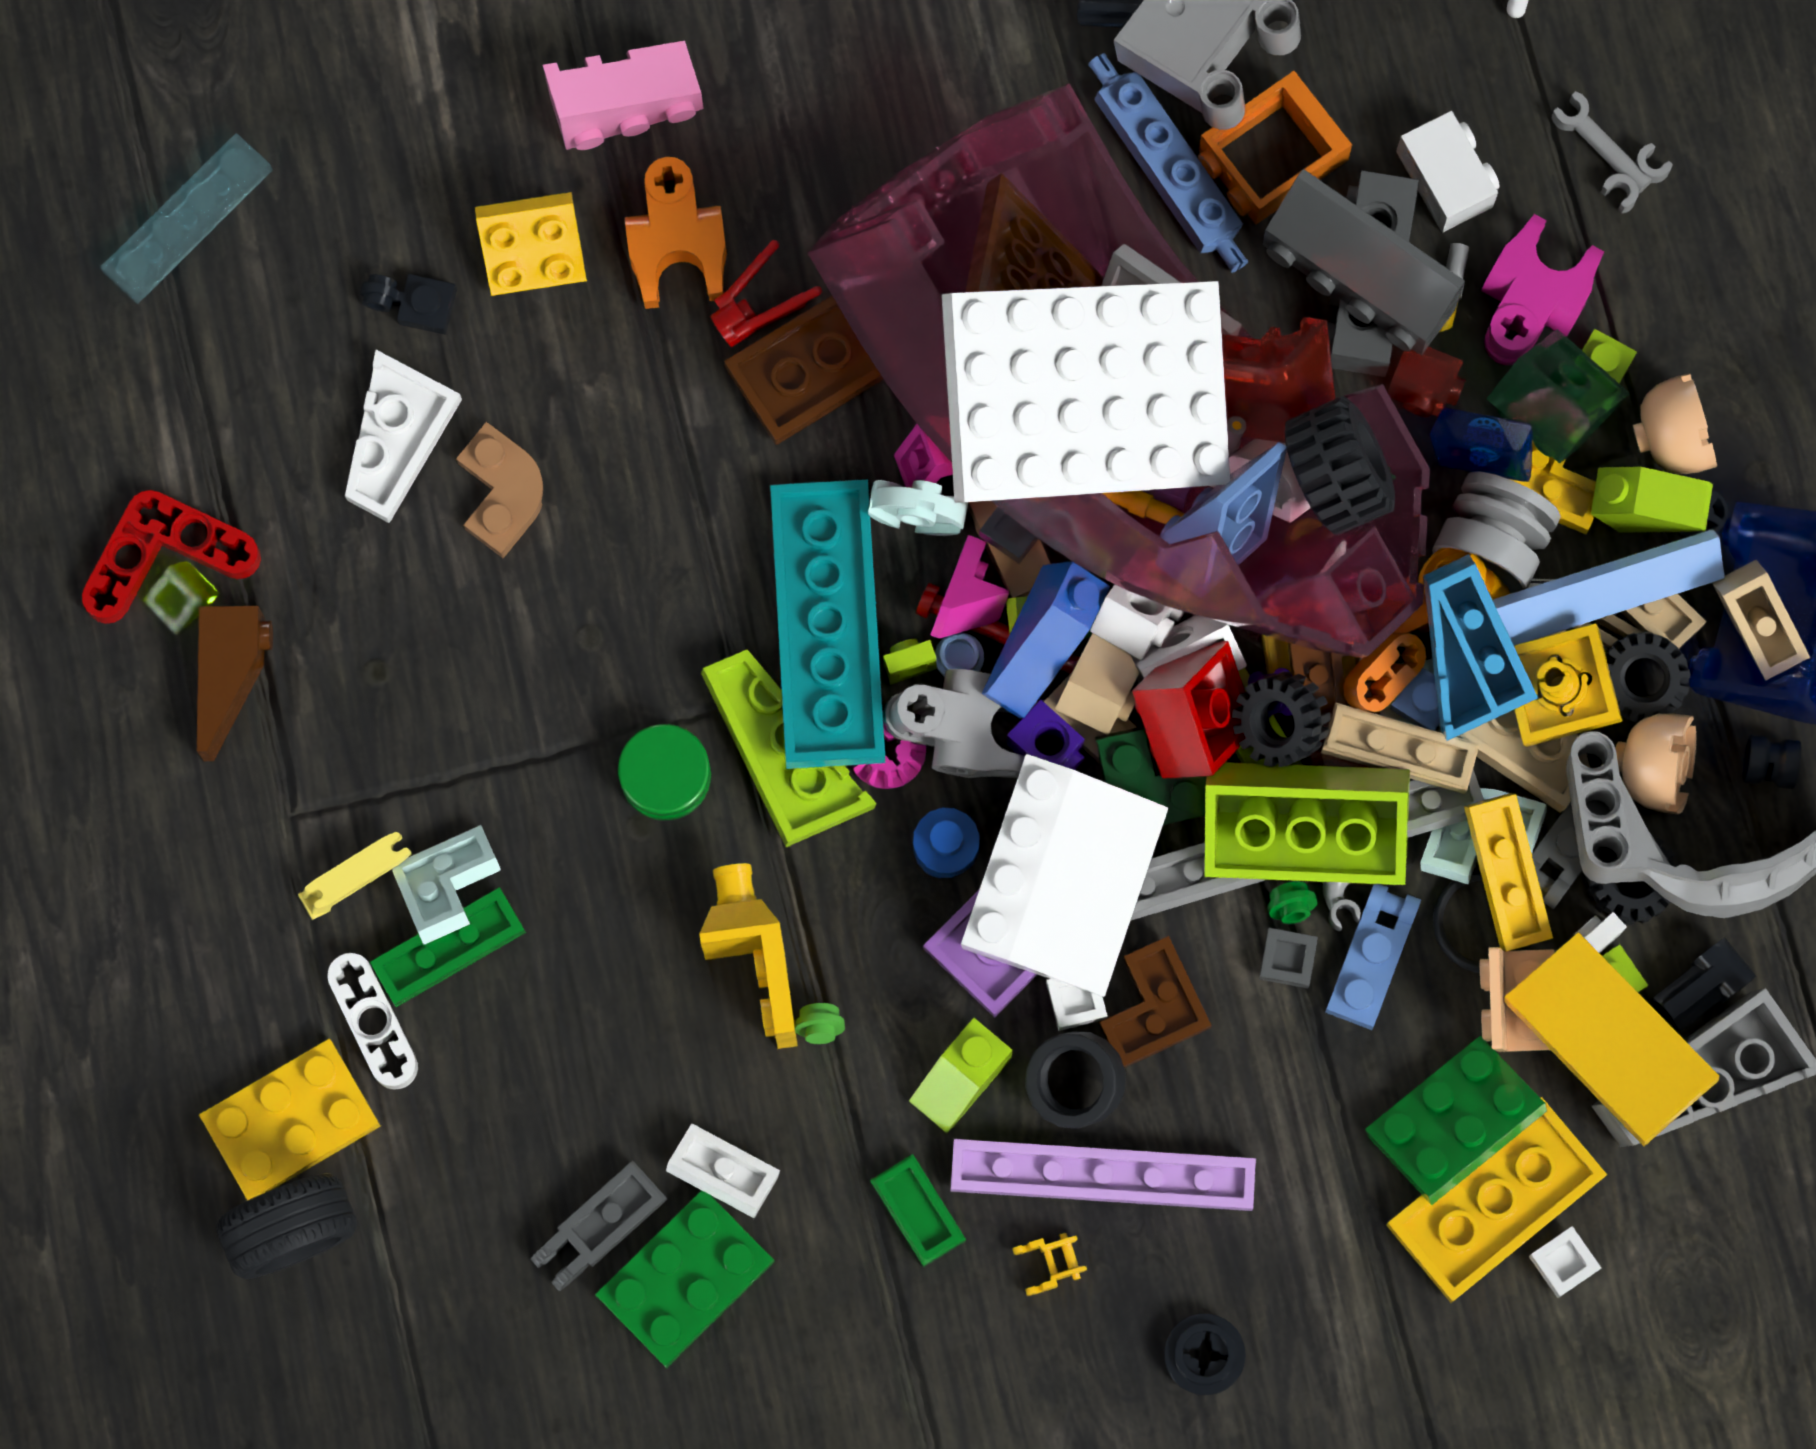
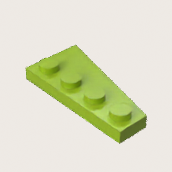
(797, 798)

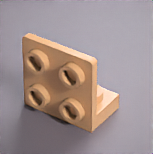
(1500, 976)

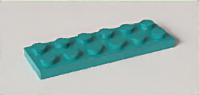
(827, 624)

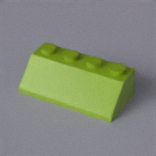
(1307, 823)

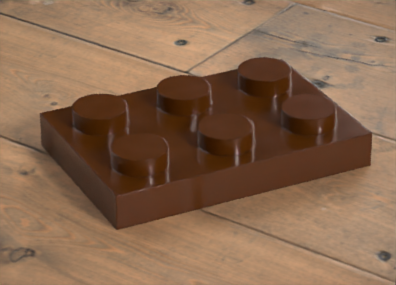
(803, 370)

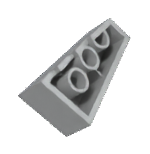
(1751, 1052)

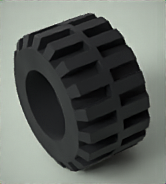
(1339, 465)

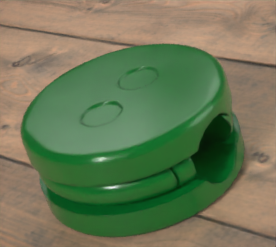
(664, 772)

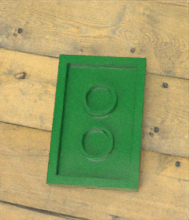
(1456, 1120)
(685, 1278)

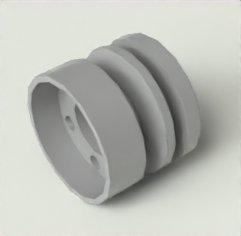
(1500, 526)

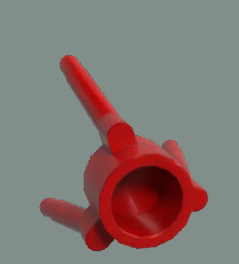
(739, 319)

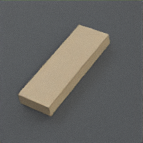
(1400, 745)

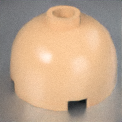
(1675, 427)
(1658, 761)

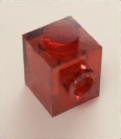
(1427, 382)

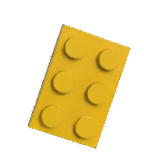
(289, 1120)

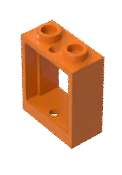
(1309, 117)

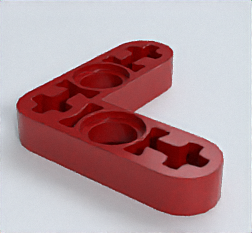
(150, 540)

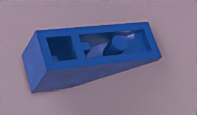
(1045, 635)

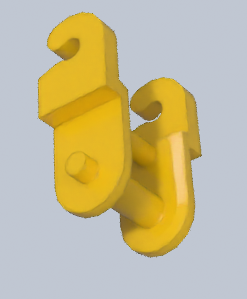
(1073, 1268)

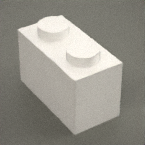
(1448, 170)

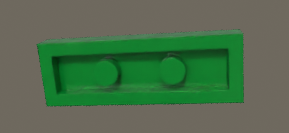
(419, 966)

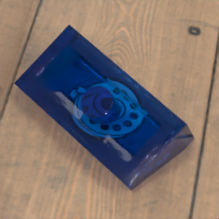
(1483, 444)

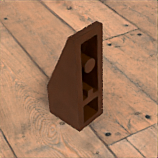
(228, 666)

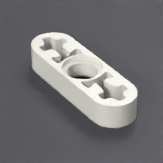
(345, 994)

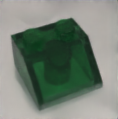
(1558, 394)

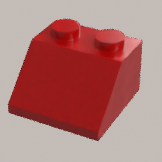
(1190, 711)

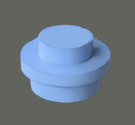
(959, 652)

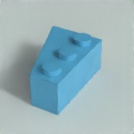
(1471, 651)

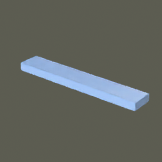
(1611, 587)

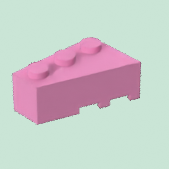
(623, 94)

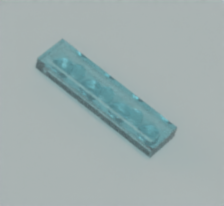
(186, 218)

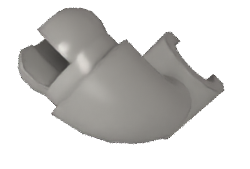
(1334, 898)

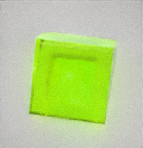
(179, 595)

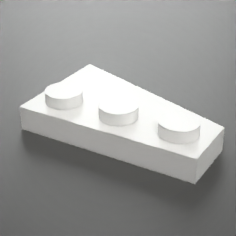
(397, 434)

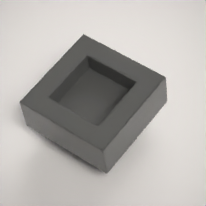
(1288, 958)

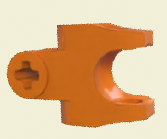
(675, 232)

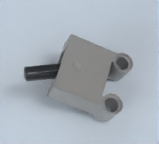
(1192, 43)

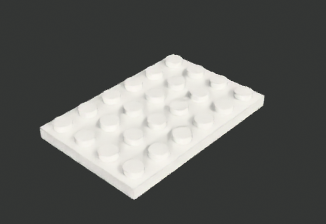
(1085, 390)

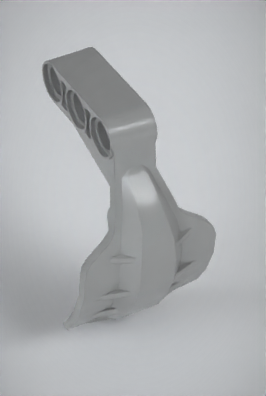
(1714, 893)

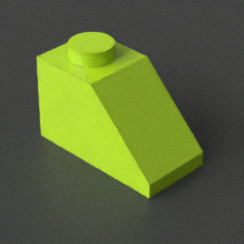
(1650, 500)
(961, 1075)

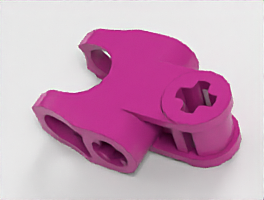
(1533, 294)

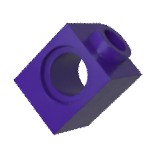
(1044, 721)

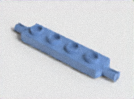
(1168, 162)

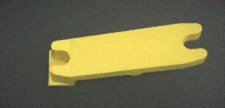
(352, 875)

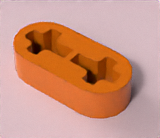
(1388, 677)

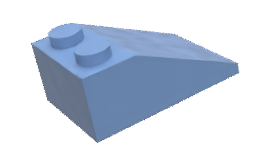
(1236, 510)

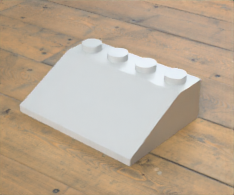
(1064, 876)

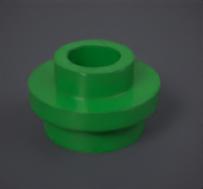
(1291, 902)

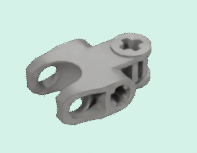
(955, 723)

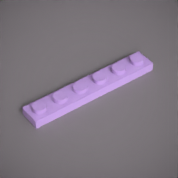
(1103, 1175)

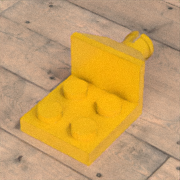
(747, 926)

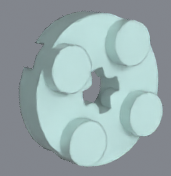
(917, 506)

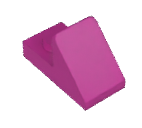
(921, 459)
(969, 599)

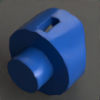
(946, 843)

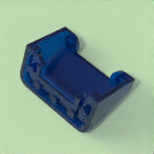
(1786, 548)

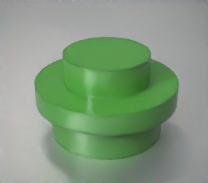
(819, 1023)

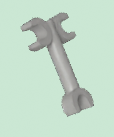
(1631, 175)

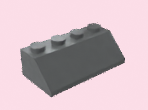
(1362, 264)

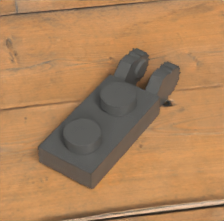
(602, 1222)

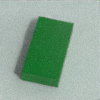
(918, 1210)

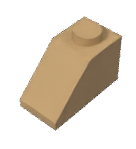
(1761, 619)
(1100, 686)

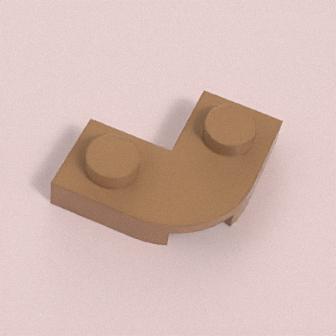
(514, 486)

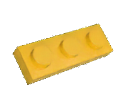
(1508, 872)

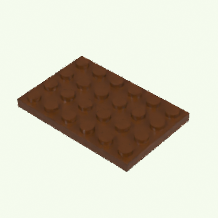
(1022, 248)

